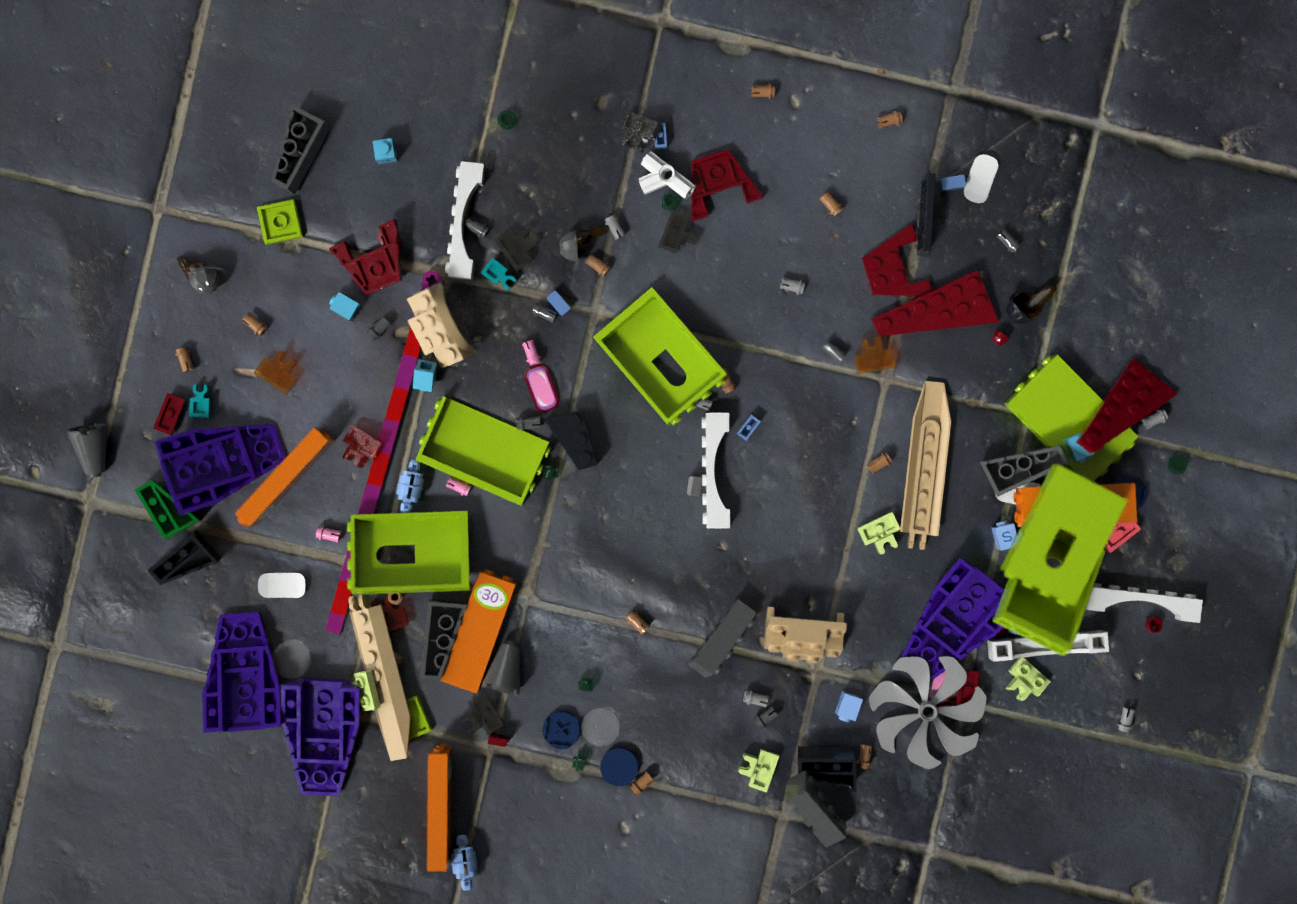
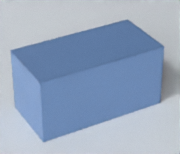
(661, 139)
(952, 183)
(558, 303)
(748, 427)

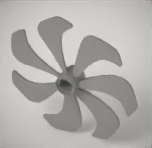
(954, 679)

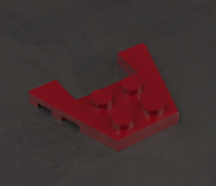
(717, 174)
(376, 268)
(886, 270)

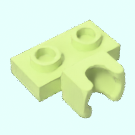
(880, 532)
(1027, 679)
(368, 692)
(760, 769)

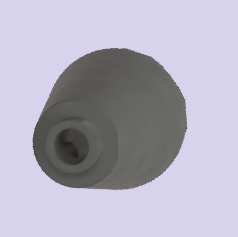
(90, 447)
(504, 670)

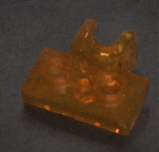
(873, 357)
(277, 372)

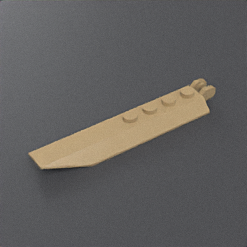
(926, 464)
(379, 656)

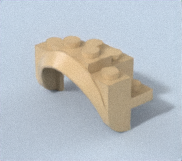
(436, 328)
(803, 637)

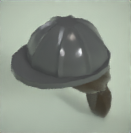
(574, 243)
(202, 277)

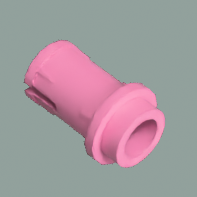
(531, 352)
(458, 486)
(328, 534)

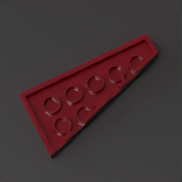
(948, 306)
(1129, 400)

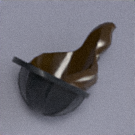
(1027, 306)

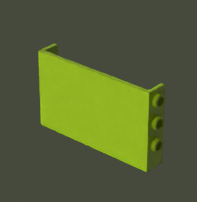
(1059, 405)
(482, 450)

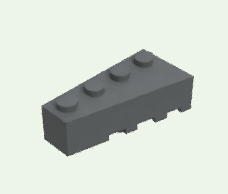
(298, 148)

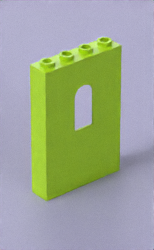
(641, 336)
(1076, 507)
(440, 552)
(1041, 617)

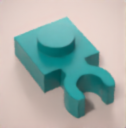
(496, 272)
(200, 405)

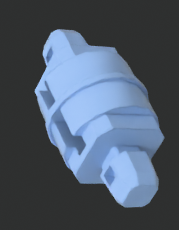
(416, 488)
(458, 863)

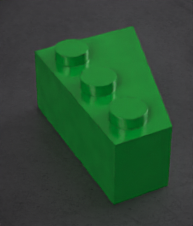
(163, 510)

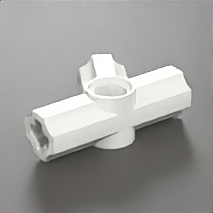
(656, 179)

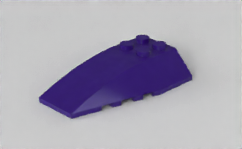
(216, 462)
(956, 616)
(241, 678)
(321, 730)

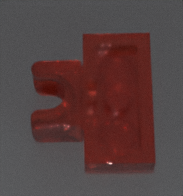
(361, 446)
(394, 617)

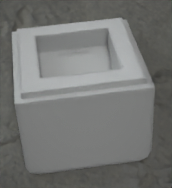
(694, 486)

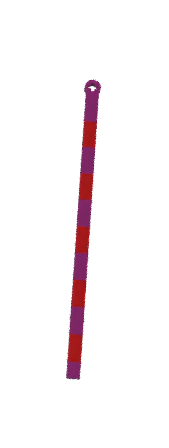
(380, 465)

